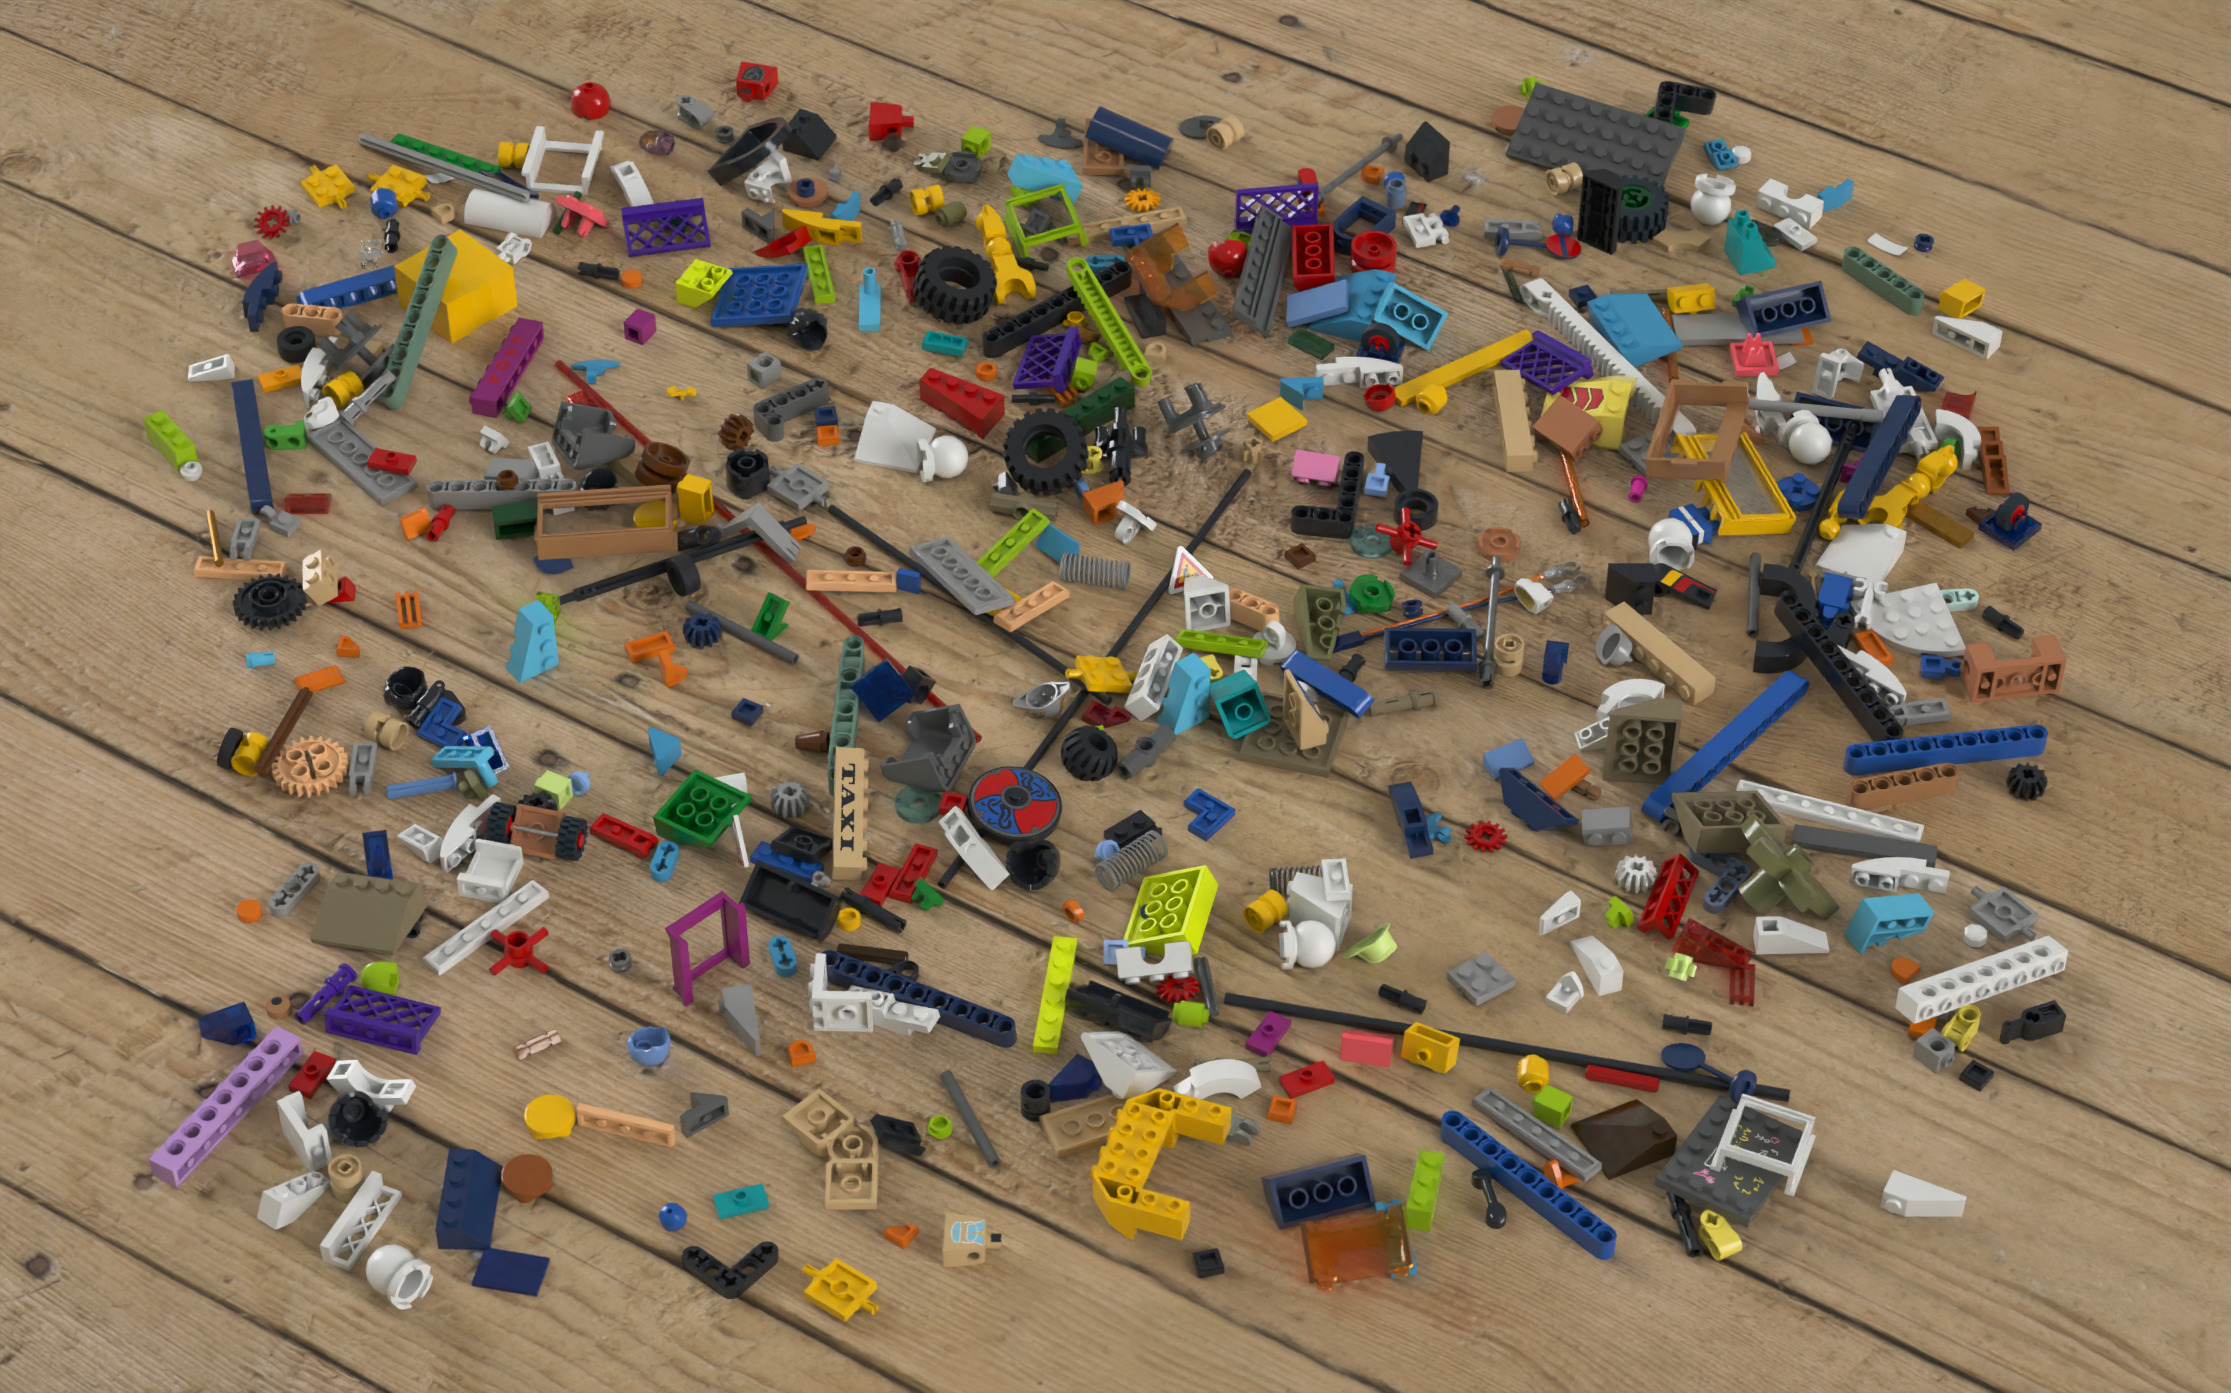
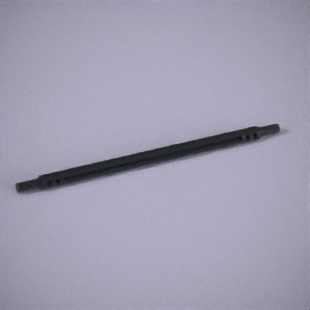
(1823, 498)
(659, 567)

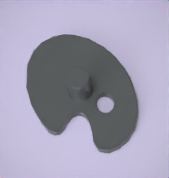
(1197, 126)

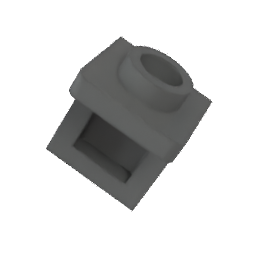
(1036, 223)

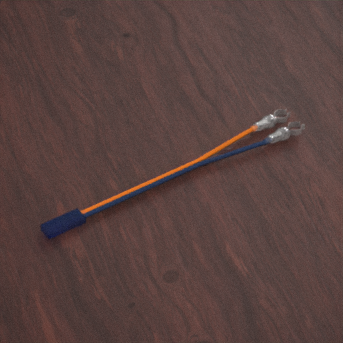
(1357, 639)

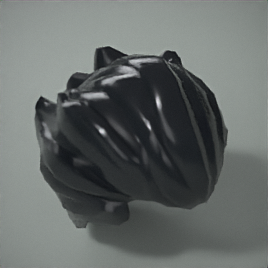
(808, 329)
(599, 479)
(404, 687)

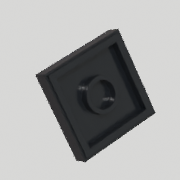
(802, 844)

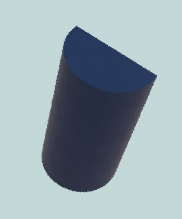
(1129, 137)
(1430, 650)

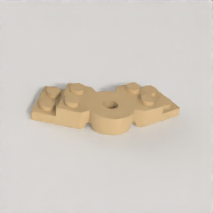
(851, 1150)

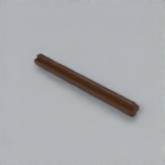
(283, 731)

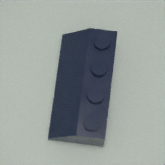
(1784, 309)
(1837, 426)
(1319, 1190)
(468, 1201)

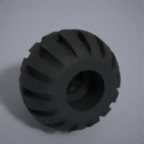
(1089, 753)

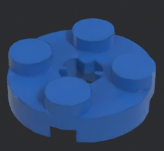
(1796, 484)

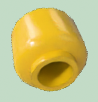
(1431, 399)
(1532, 1073)

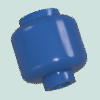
(383, 203)

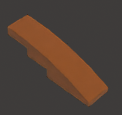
(1993, 462)

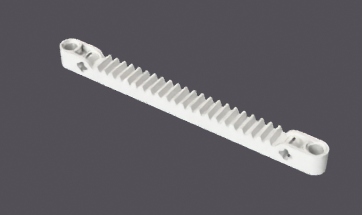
(1551, 305)

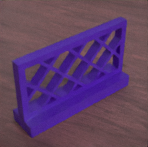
(681, 210)
(1295, 217)
(1558, 354)
(1063, 361)
(379, 1030)

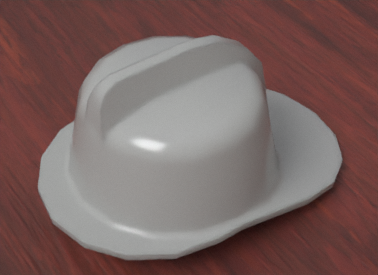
(1613, 646)

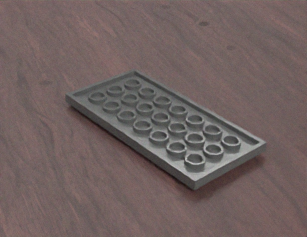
(1571, 128)

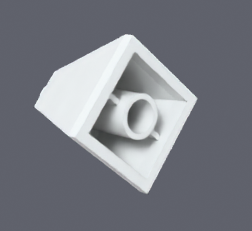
(1206, 603)

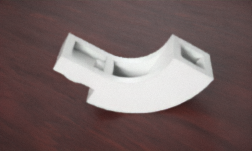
(1953, 425)
(1628, 693)
(351, 1076)
(1220, 1077)

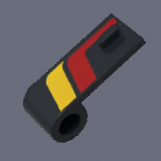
(1683, 585)

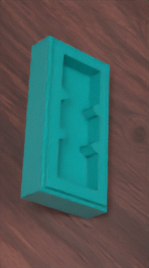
(945, 343)
(740, 1201)

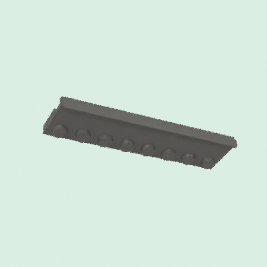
(1263, 271)
(1202, 321)

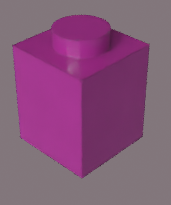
(640, 326)

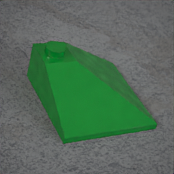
(699, 811)

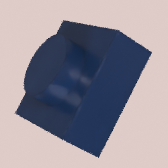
(1581, 295)
(826, 416)
(747, 712)

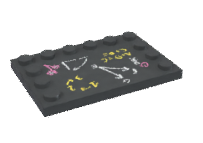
(1739, 1187)

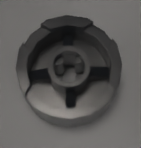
(747, 473)

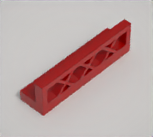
(1663, 891)

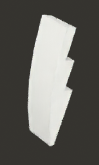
(547, 467)

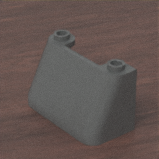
(585, 436)
(937, 751)

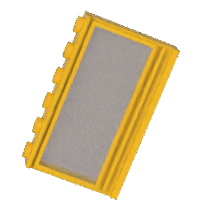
(1748, 498)

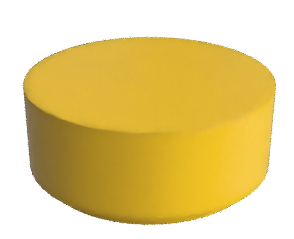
(849, 919)

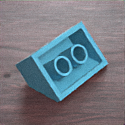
(1410, 315)

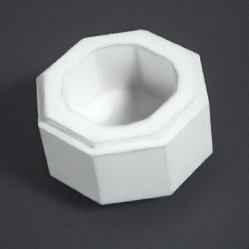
(1742, 154)
(1975, 935)

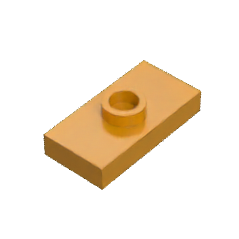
(280, 378)

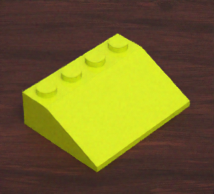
(1182, 912)

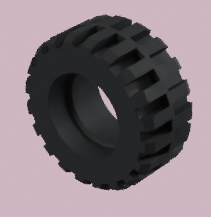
(950, 302)
(1040, 425)

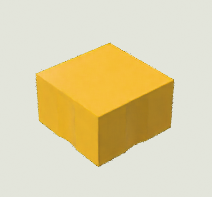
(476, 290)

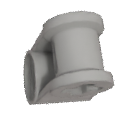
(693, 111)

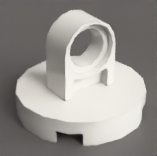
(1131, 522)
(1279, 644)

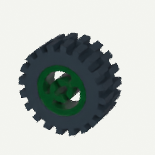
(1642, 209)

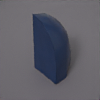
(553, 566)

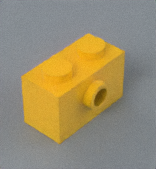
(1691, 298)
(1961, 299)
(695, 499)
(1430, 1047)

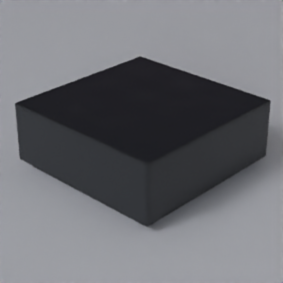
(1976, 1075)
(1208, 1263)

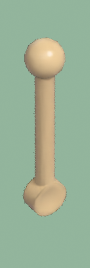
(1813, 576)

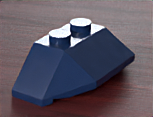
(1532, 803)

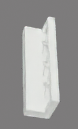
(353, 1216)

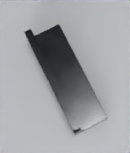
(1146, 316)

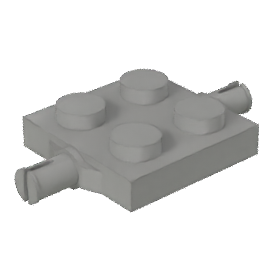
(798, 486)
(2003, 914)

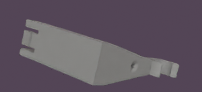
(766, 527)

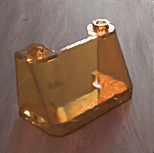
(1357, 1247)

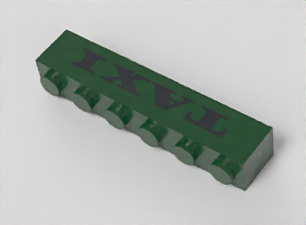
(1089, 414)

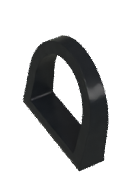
(750, 149)

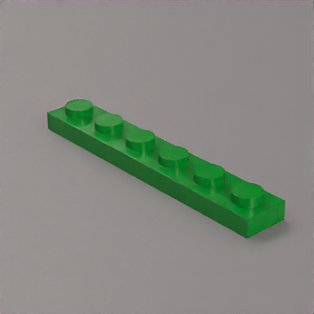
(444, 154)

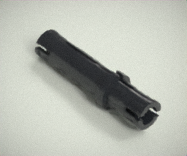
(866, 906)
(1691, 1243)

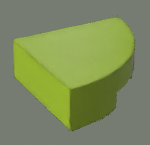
(1097, 353)

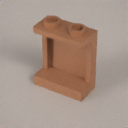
(1568, 428)

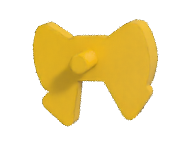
(673, 391)

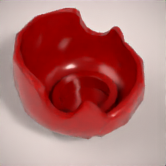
(1380, 397)

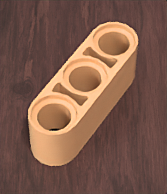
(316, 318)
(1252, 610)

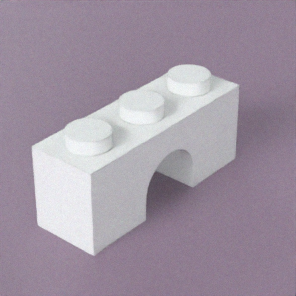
(1804, 211)
(1176, 962)

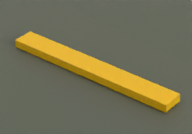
(1463, 367)

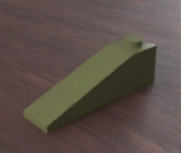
(1319, 618)

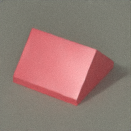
(1367, 1048)

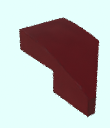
(1099, 715)

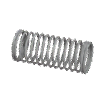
(1067, 563)
(1150, 849)

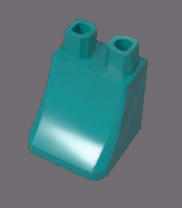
(1745, 245)
(1239, 704)

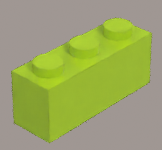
(169, 439)
(1425, 1189)

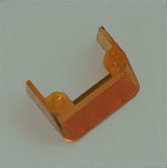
(1154, 259)

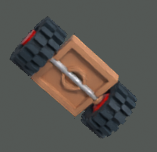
(537, 831)

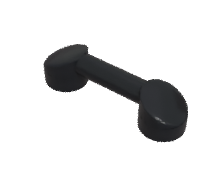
(1495, 1212)

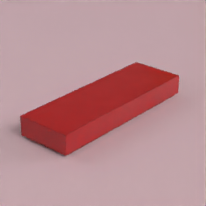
(914, 868)

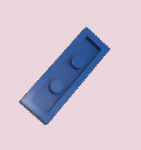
(785, 863)

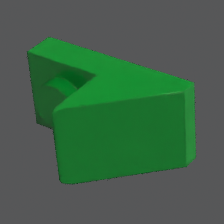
(769, 620)

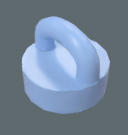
(580, 782)
(1106, 849)

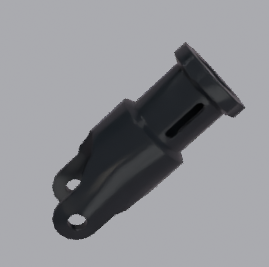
(425, 705)

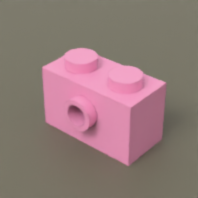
(1316, 467)

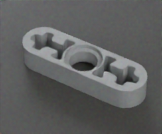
(291, 900)

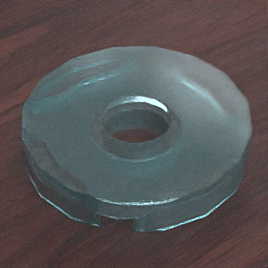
(1370, 550)
(917, 813)

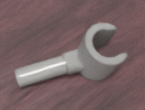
(835, 174)
(819, 879)

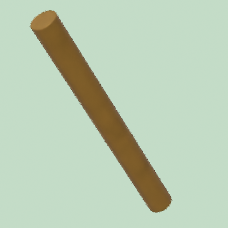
(214, 537)

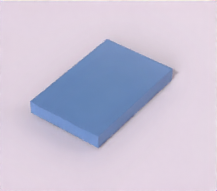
(1317, 303)

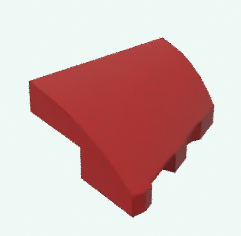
(785, 244)

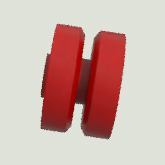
(1373, 251)

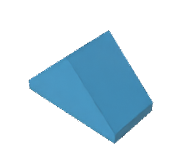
(664, 748)

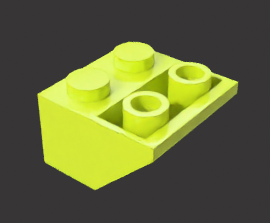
(700, 283)

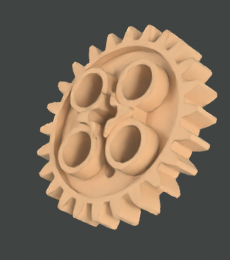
(327, 761)

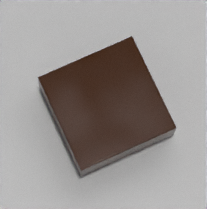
(1300, 556)

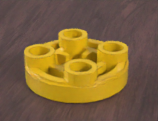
(651, 515)
(549, 1117)

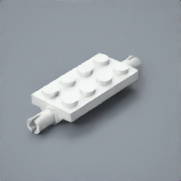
(1921, 436)

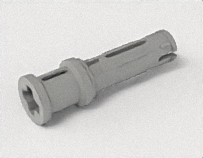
(361, 403)

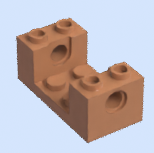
(1994, 680)

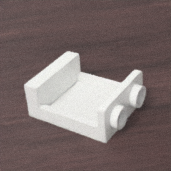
(491, 871)
(310, 1145)

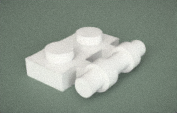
(1421, 232)

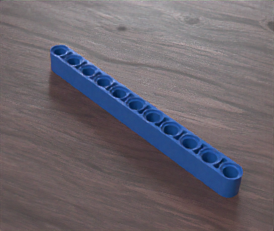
(1728, 743)

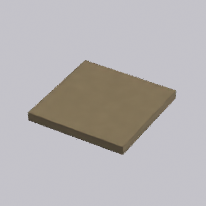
(1276, 747)

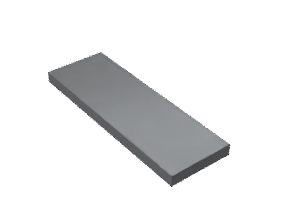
(1722, 330)
(350, 452)
(961, 575)

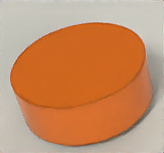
(631, 279)
(986, 371)
(249, 911)
(1073, 911)

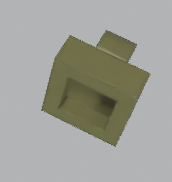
(472, 786)

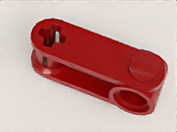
(907, 267)

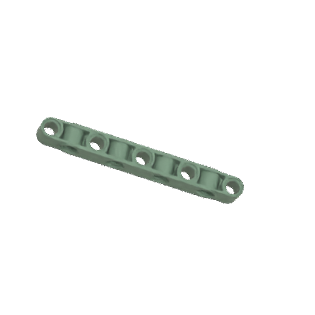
(846, 702)

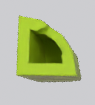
(381, 977)

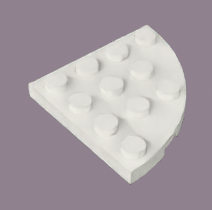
(1914, 622)

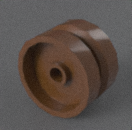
(662, 465)

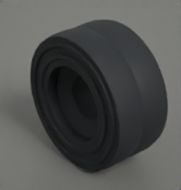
(295, 335)
(683, 575)

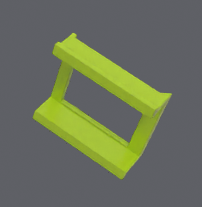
(1017, 235)

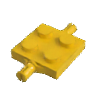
(403, 182)
(328, 186)
(1102, 674)
(840, 1289)

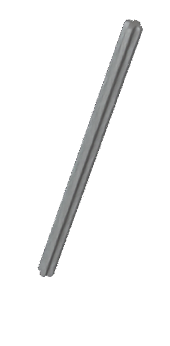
(444, 167)

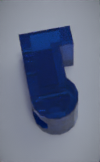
(1555, 655)

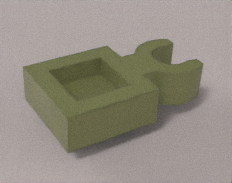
(933, 163)

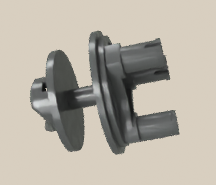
(358, 335)
(1201, 408)

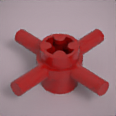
(1406, 537)
(518, 950)

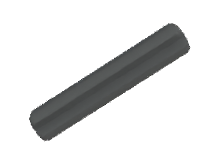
(1207, 986)

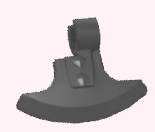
(1061, 137)

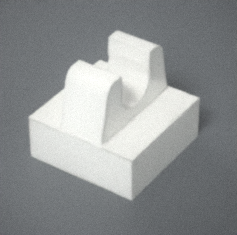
(494, 438)

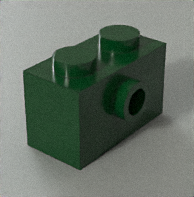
(514, 519)

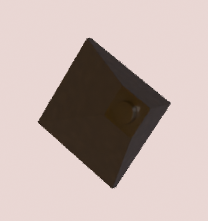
(1626, 1138)

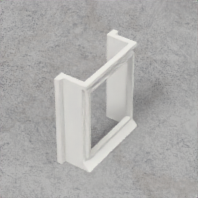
(536, 153)
(1794, 1170)

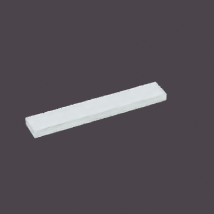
(479, 931)

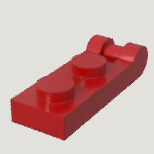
(624, 835)

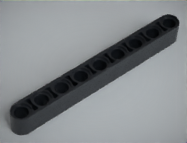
(1050, 312)
(1836, 668)

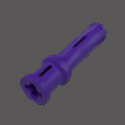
(331, 988)

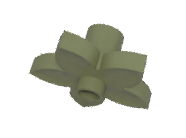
(1781, 874)

